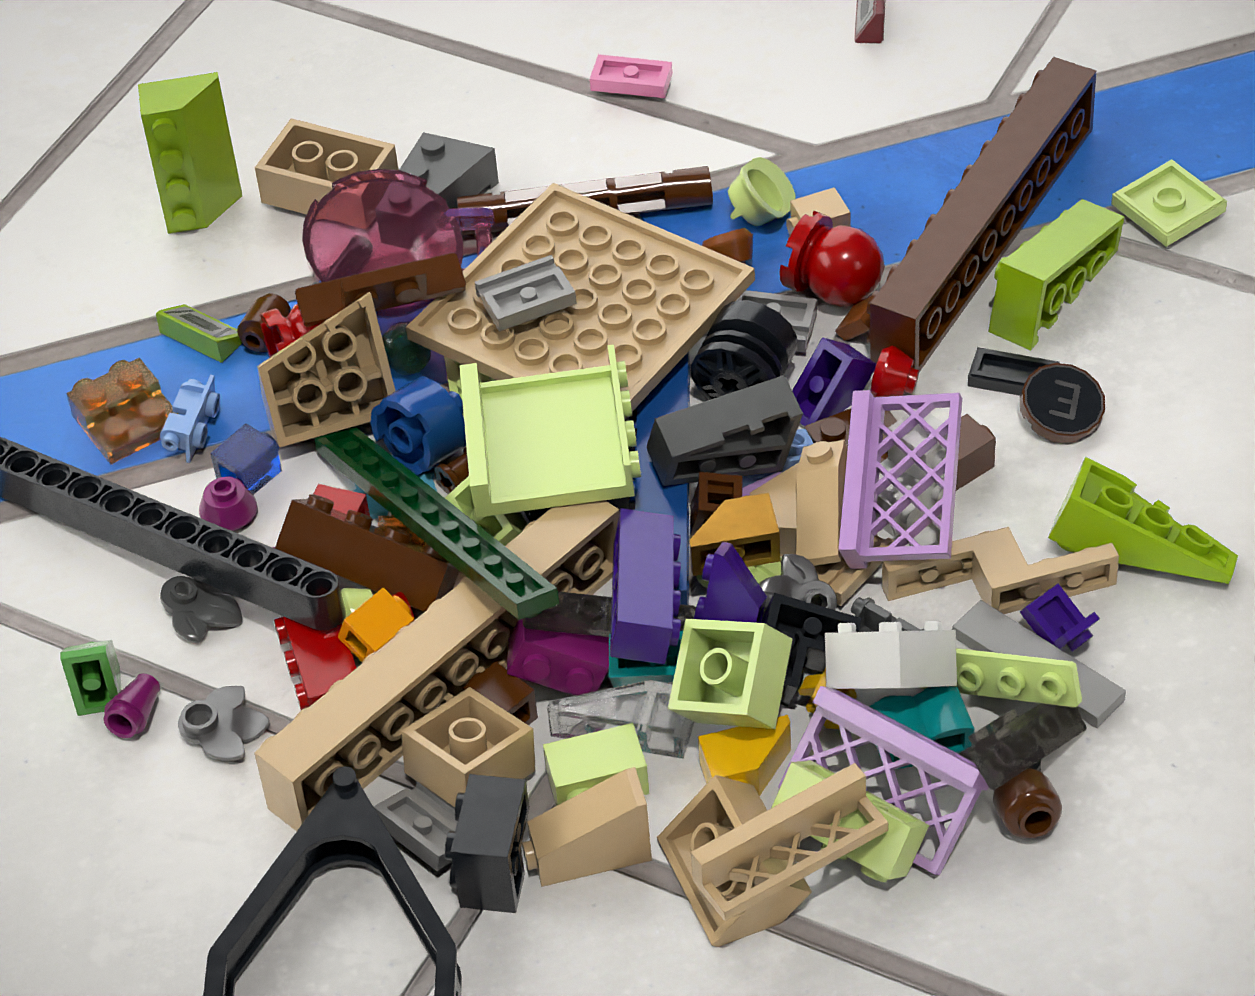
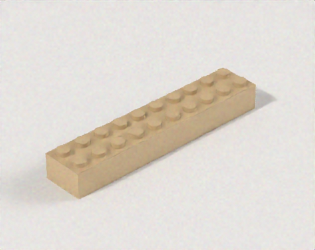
(425, 666)

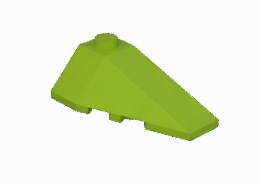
(1107, 510)

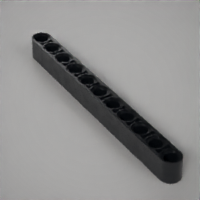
(171, 537)

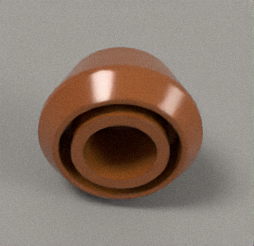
(733, 244)

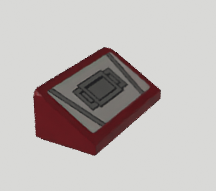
(869, 21)

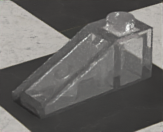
(639, 703)

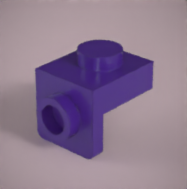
(1058, 619)

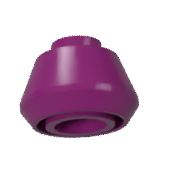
(227, 503)

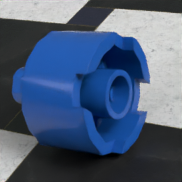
(420, 424)

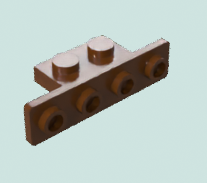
(388, 287)

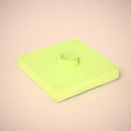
(1169, 202)

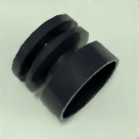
(743, 349)

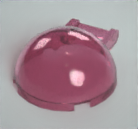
(383, 222)

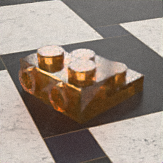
(120, 409)

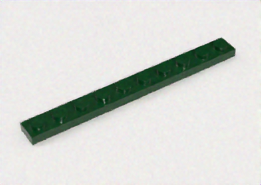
(439, 523)

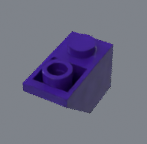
(731, 589)

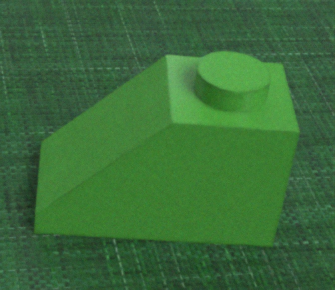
(91, 675)

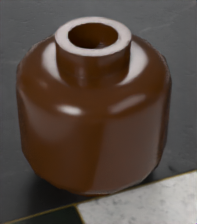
(1028, 804)

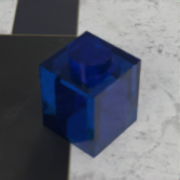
(248, 457)

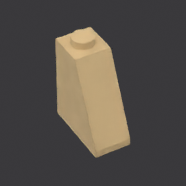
(591, 832)

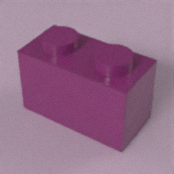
(558, 659)

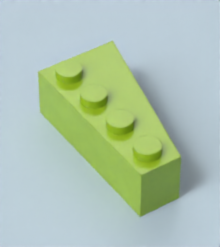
(1052, 271)

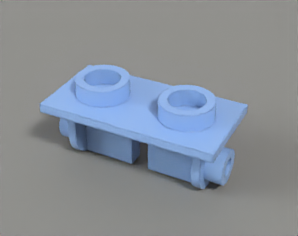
(197, 404)

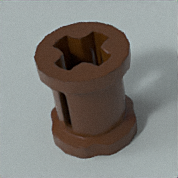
(452, 474)

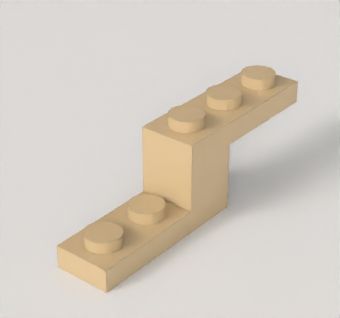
(1002, 572)

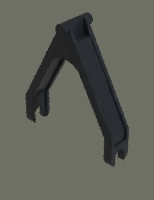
(335, 833)

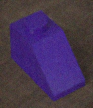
(830, 380)

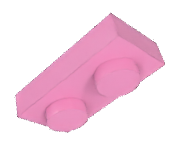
(631, 76)

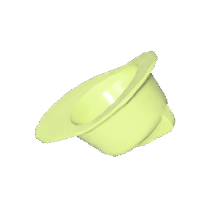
(760, 192)

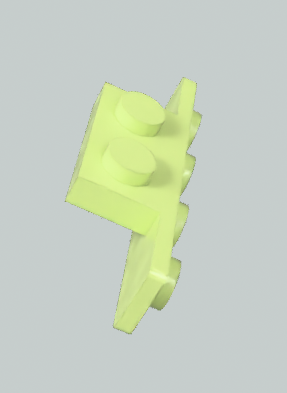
(1018, 677)

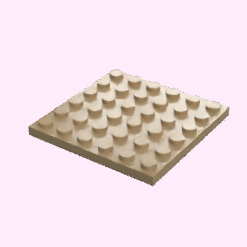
(631, 286)

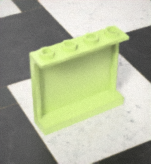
(549, 438)

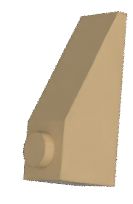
(820, 501)

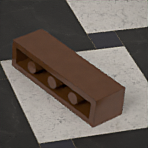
(364, 552)

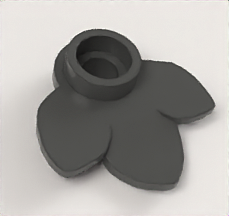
(199, 609)

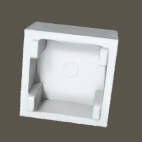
(890, 657)

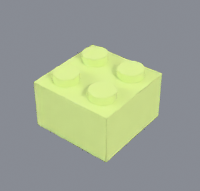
(730, 673)

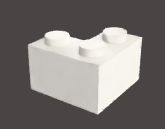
(912, 474)

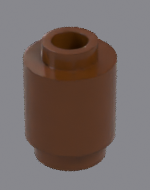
(250, 329)

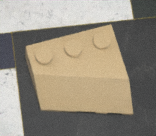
(327, 376)

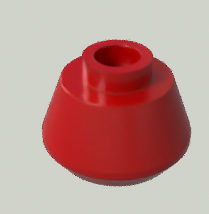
(893, 374)

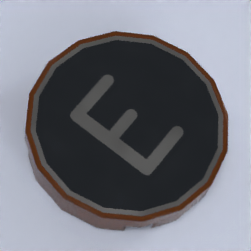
(1062, 402)

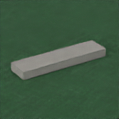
(992, 631)

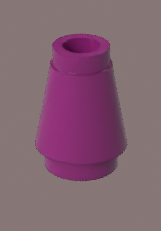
(131, 707)

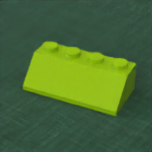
(190, 149)

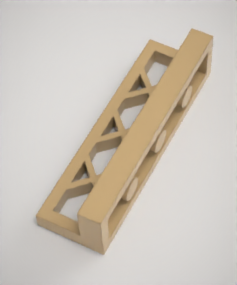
(778, 829)

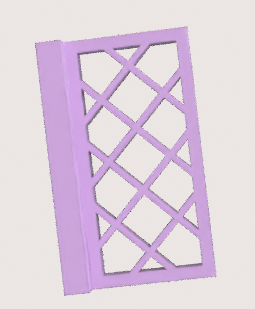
(864, 486)
(910, 748)

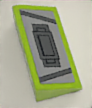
(198, 331)

